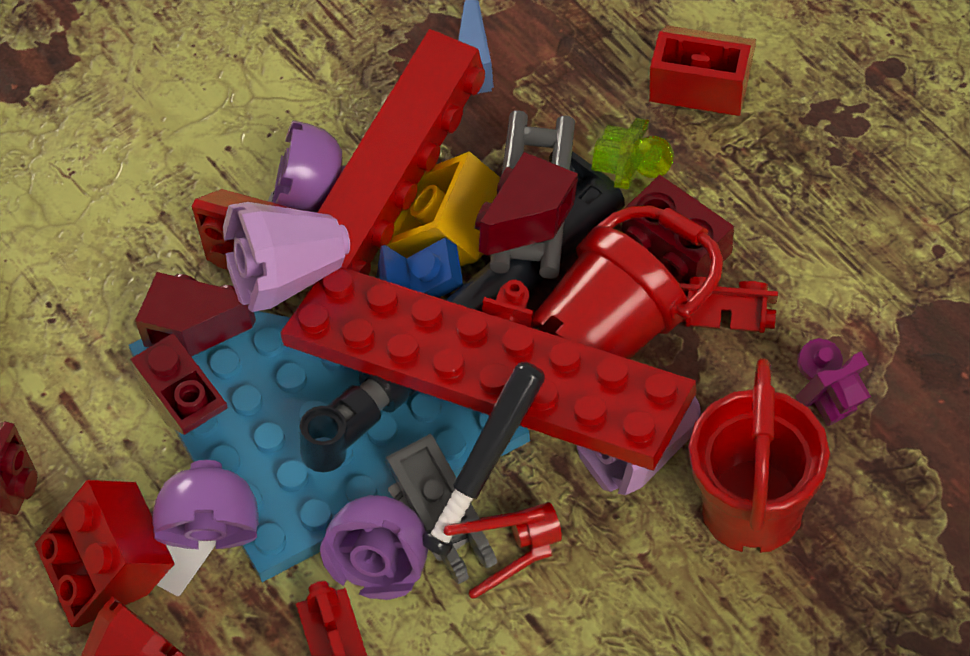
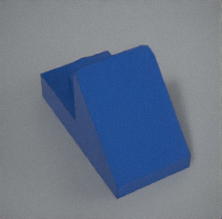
(429, 271)

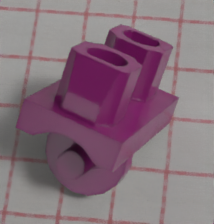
(831, 385)

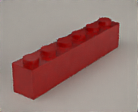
(403, 144)

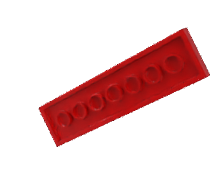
(469, 356)

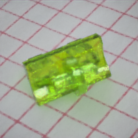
(626, 153)

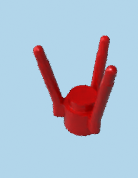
(531, 527)

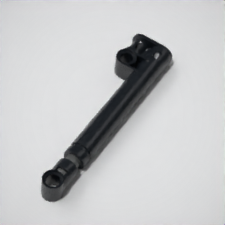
(359, 407)

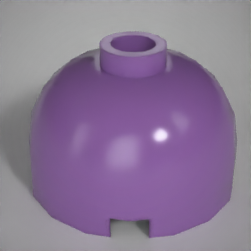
(307, 167)
(205, 506)
(375, 546)

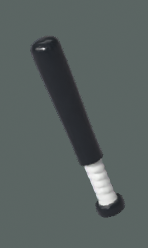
(495, 436)

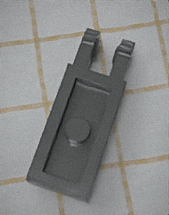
(427, 486)

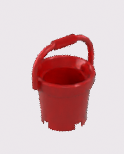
(620, 291)
(757, 464)

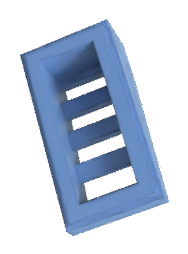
(473, 34)

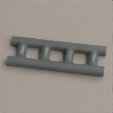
(561, 141)

